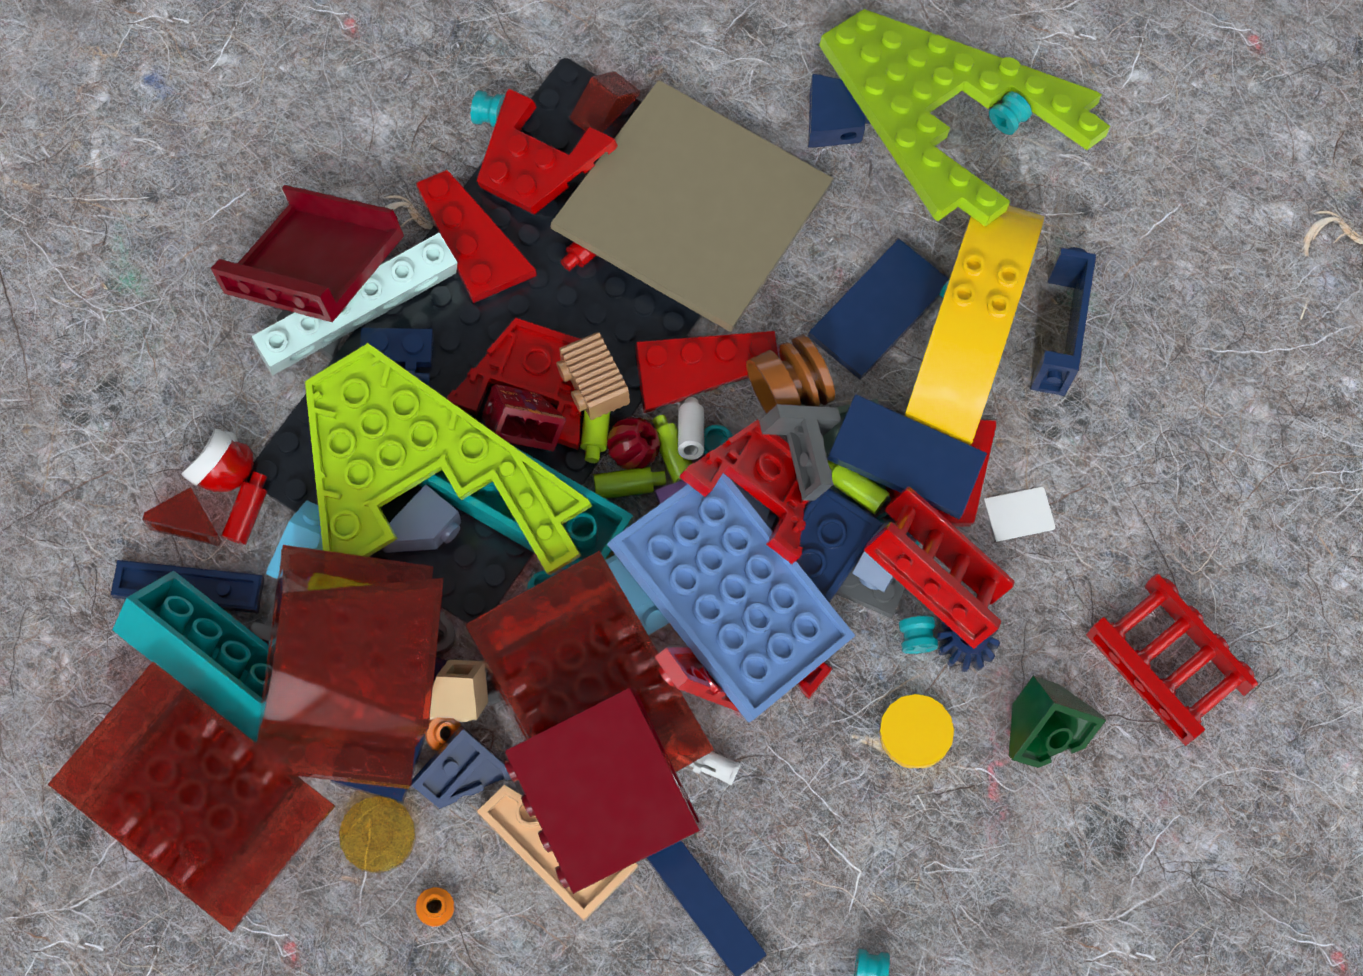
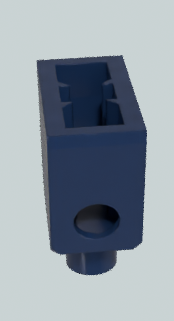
(833, 114)

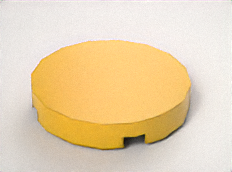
(916, 731)

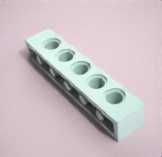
(386, 289)

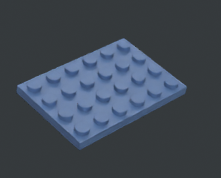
(730, 595)

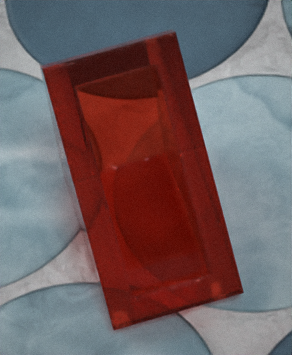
(603, 101)
(182, 518)

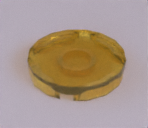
(377, 835)

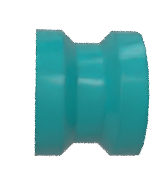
(485, 108)
(1010, 113)
(918, 635)
(871, 964)

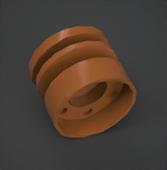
(794, 378)

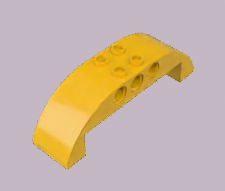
(974, 323)

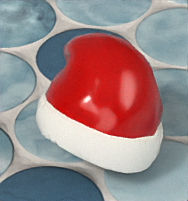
(221, 463)

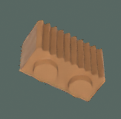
(593, 375)

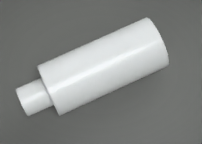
(691, 429)

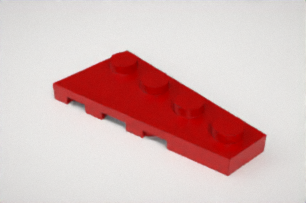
(482, 251)
(688, 366)
(687, 673)

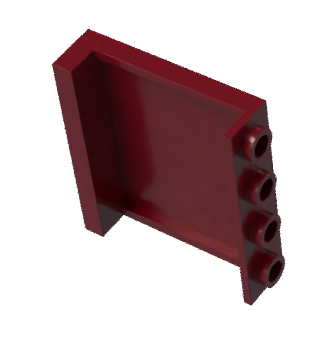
(313, 255)
(602, 790)

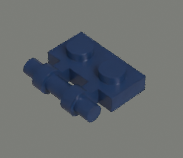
(404, 346)

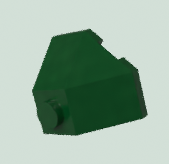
(1049, 721)

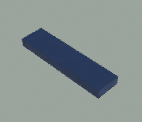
(227, 589)
(707, 908)

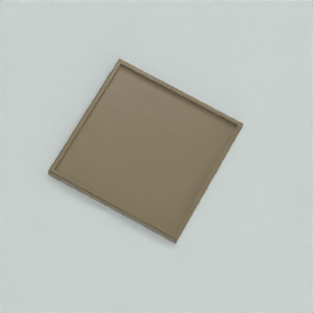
(693, 205)

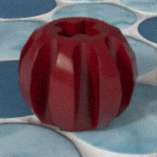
(633, 443)

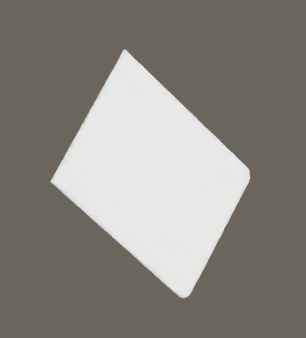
(1019, 514)

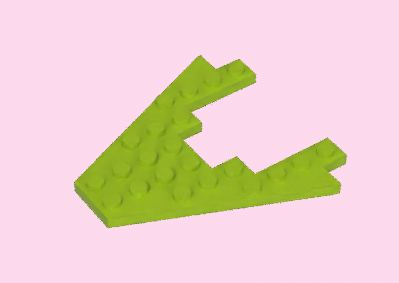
(908, 72)
(388, 431)

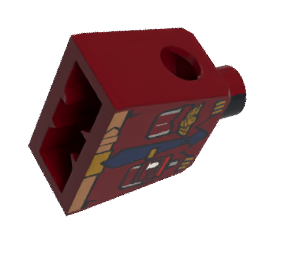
(513, 415)

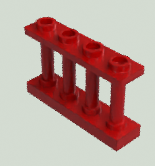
(927, 579)
(1160, 692)

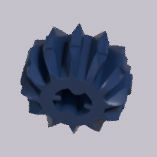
(966, 654)

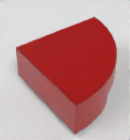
(814, 680)

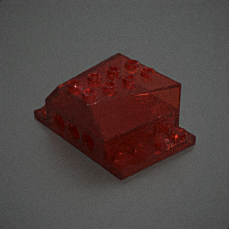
(575, 647)
(348, 668)
(185, 797)

